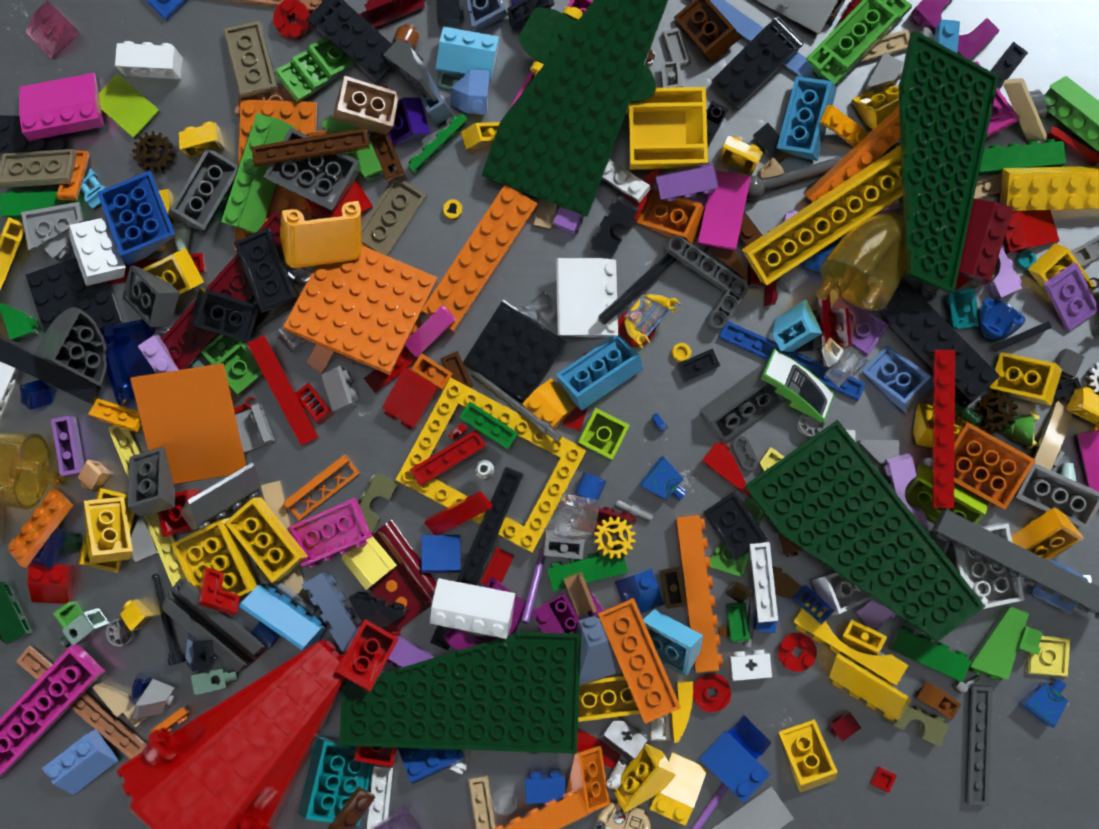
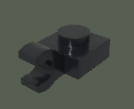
(1067, 388)

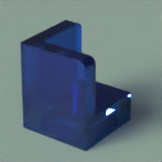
(35, 394)

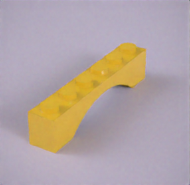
(9, 244)
(885, 666)

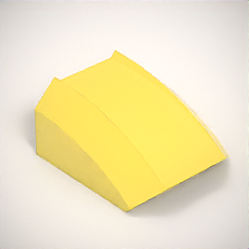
(368, 562)

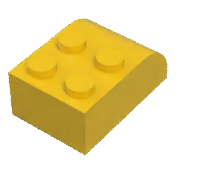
(1027, 378)

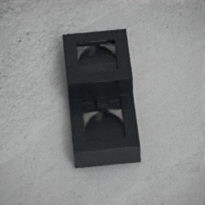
(768, 139)

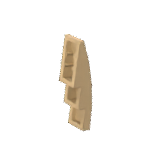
(1053, 434)

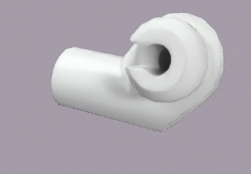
(615, 777)

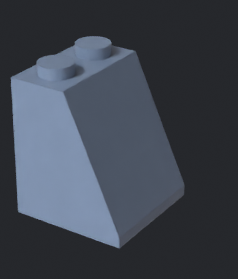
(595, 652)

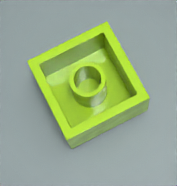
(603, 434)

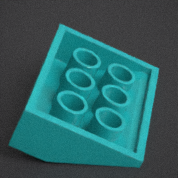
(332, 780)

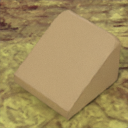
(771, 169)

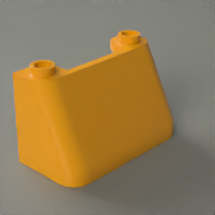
(321, 239)

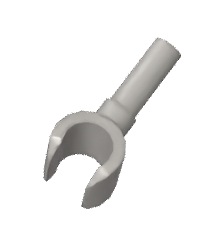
(963, 687)

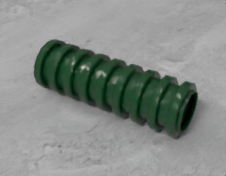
(965, 413)

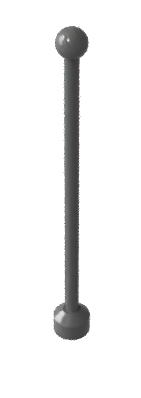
(758, 186)

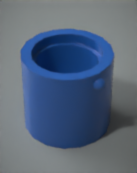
(590, 486)
(265, 635)

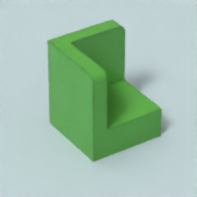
(68, 613)
(1031, 640)

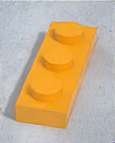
(843, 125)
(115, 415)

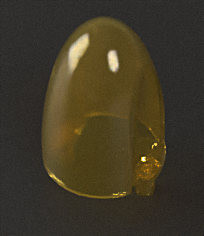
(867, 263)
(24, 469)

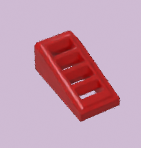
(323, 410)

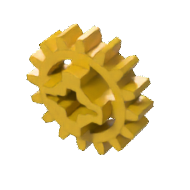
(608, 533)

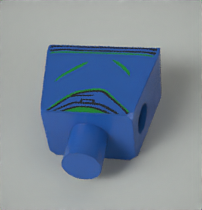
(663, 480)
(1046, 702)

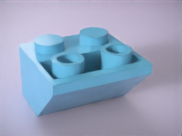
(796, 327)

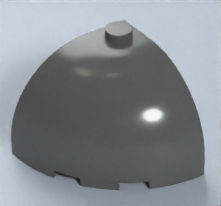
(75, 345)

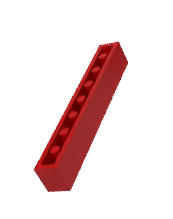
(943, 429)

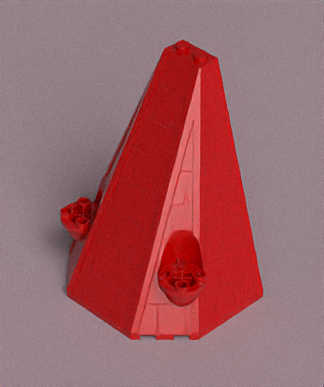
(241, 755)

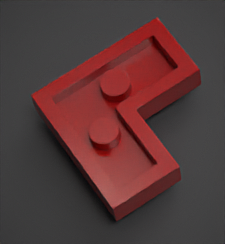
(213, 596)

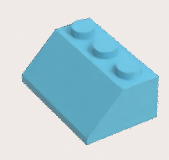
(466, 50)
(673, 641)

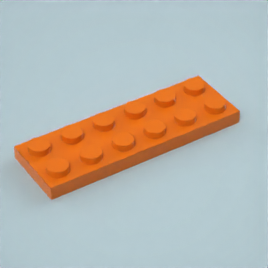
(639, 661)

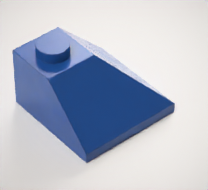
(642, 588)

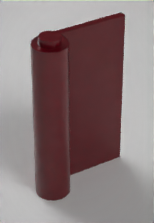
(412, 583)

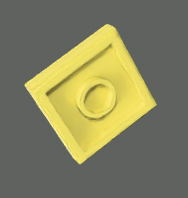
(1052, 658)

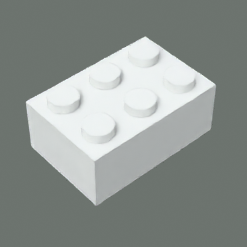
(148, 60)
(96, 251)

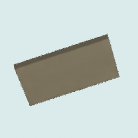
(250, 59)
(37, 168)
(391, 216)

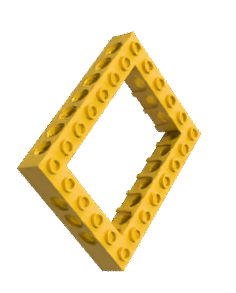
(446, 406)

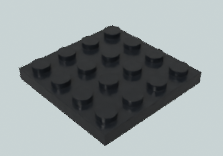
(63, 287)
(514, 352)

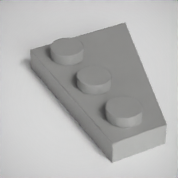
(49, 222)

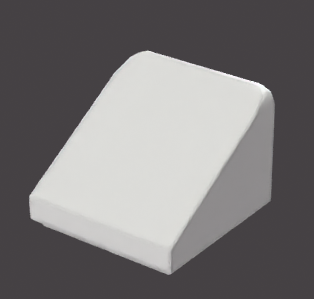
(831, 352)

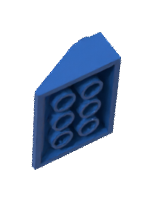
(136, 217)

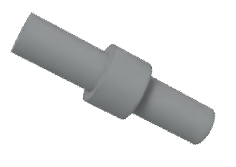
(634, 510)

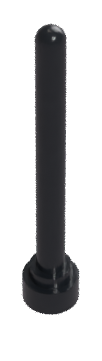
(174, 656)

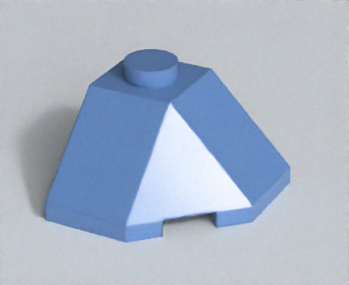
(471, 92)

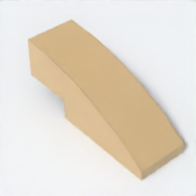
(118, 702)

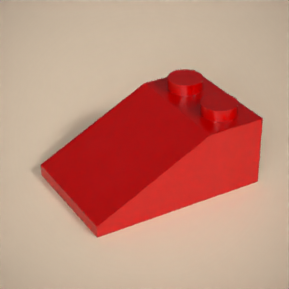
(354, 194)
(1030, 230)
(366, 654)

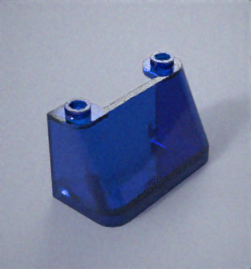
(125, 358)

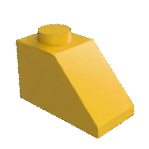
(479, 135)
(135, 615)
(863, 638)

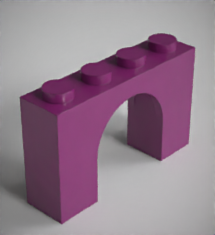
(930, 13)
(463, 639)

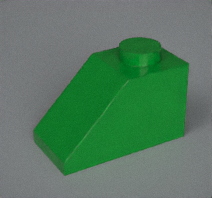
(18, 324)

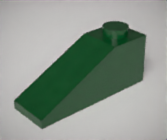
(12, 620)

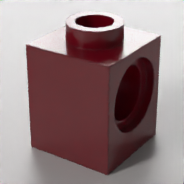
(844, 726)

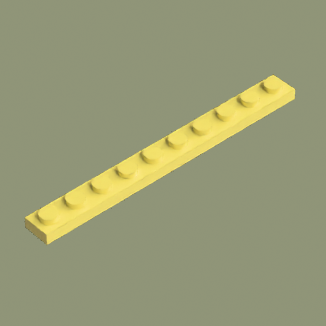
(127, 447)

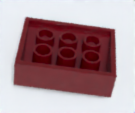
(984, 240)

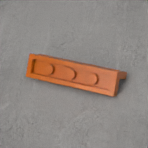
(316, 482)

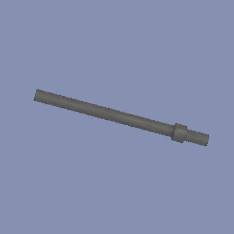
(543, 426)

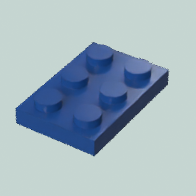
(423, 762)

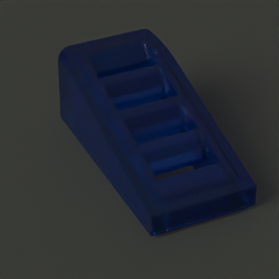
(824, 617)
(140, 684)

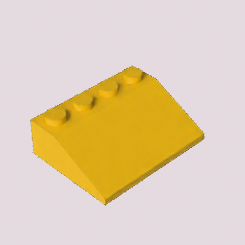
(218, 550)
(869, 687)

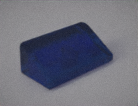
(49, 551)
(749, 737)

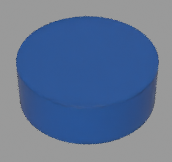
(659, 422)

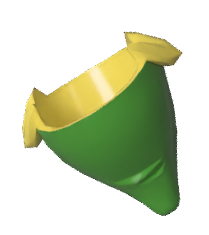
(1023, 429)

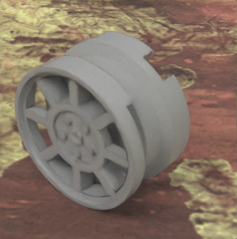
(809, 426)
(119, 634)

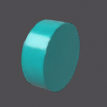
(1025, 259)

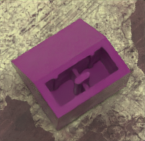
(556, 616)

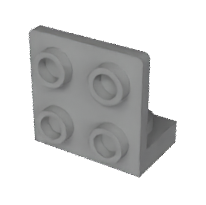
(254, 428)

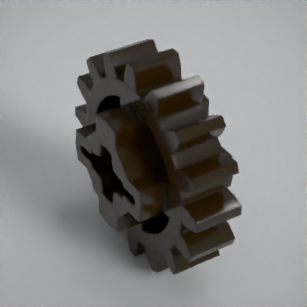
(146, 158)
(999, 404)

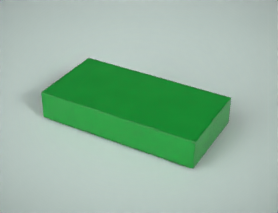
(738, 622)

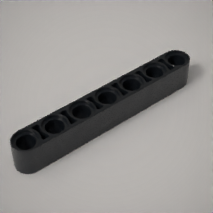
(48, 372)

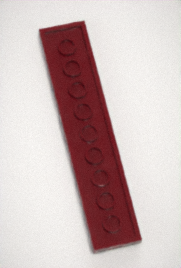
(187, 341)

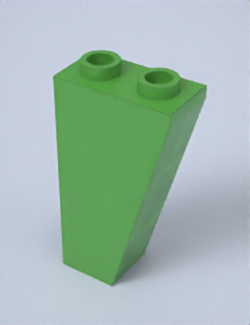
(368, 160)
(1000, 645)

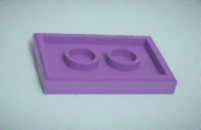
(1071, 296)
(864, 326)

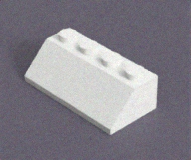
(472, 608)

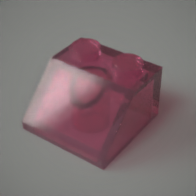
(51, 29)

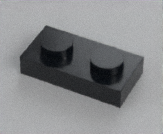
(698, 365)

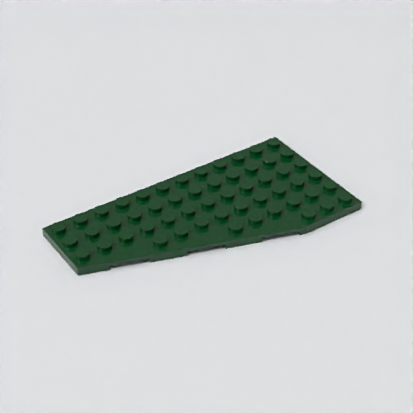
(572, 111)
(943, 139)
(854, 522)
(482, 697)

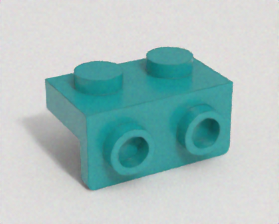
(963, 309)

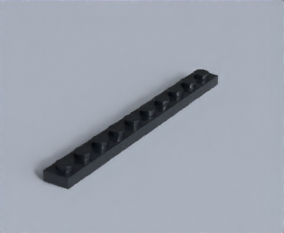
(485, 538)

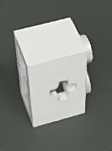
(761, 669)

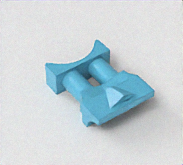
(91, 196)

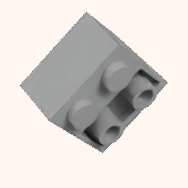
(339, 390)

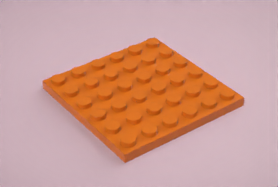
(362, 307)

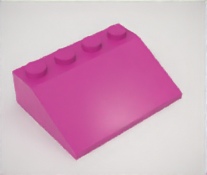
(60, 107)

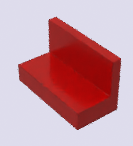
(498, 566)

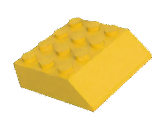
(669, 129)

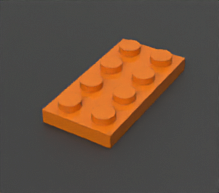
(39, 527)

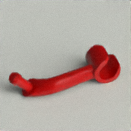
(242, 407)

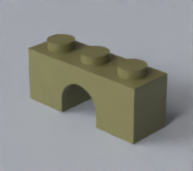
(379, 487)
(932, 729)

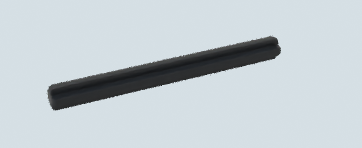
(634, 290)

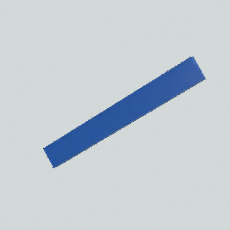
(763, 348)

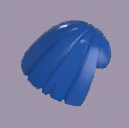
(999, 319)

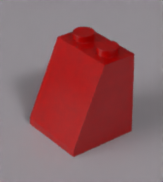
(410, 398)

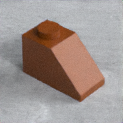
(938, 700)

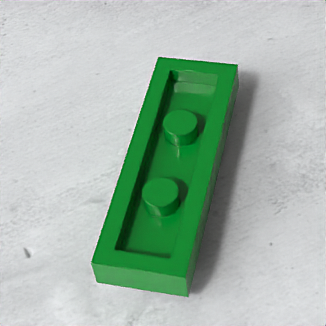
(488, 425)

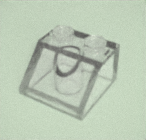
(576, 517)

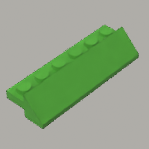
(855, 37)
(1074, 109)
(251, 191)

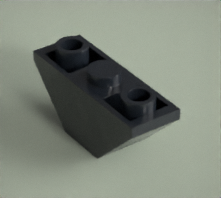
(715, 117)
(377, 609)

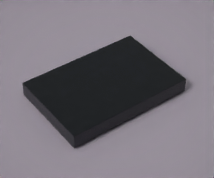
(735, 525)

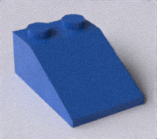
(734, 766)

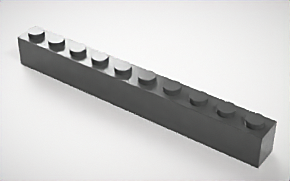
(1017, 561)

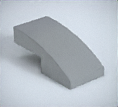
(1087, 252)

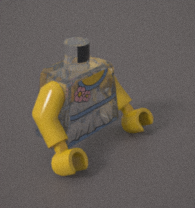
(646, 315)

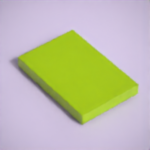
(127, 106)

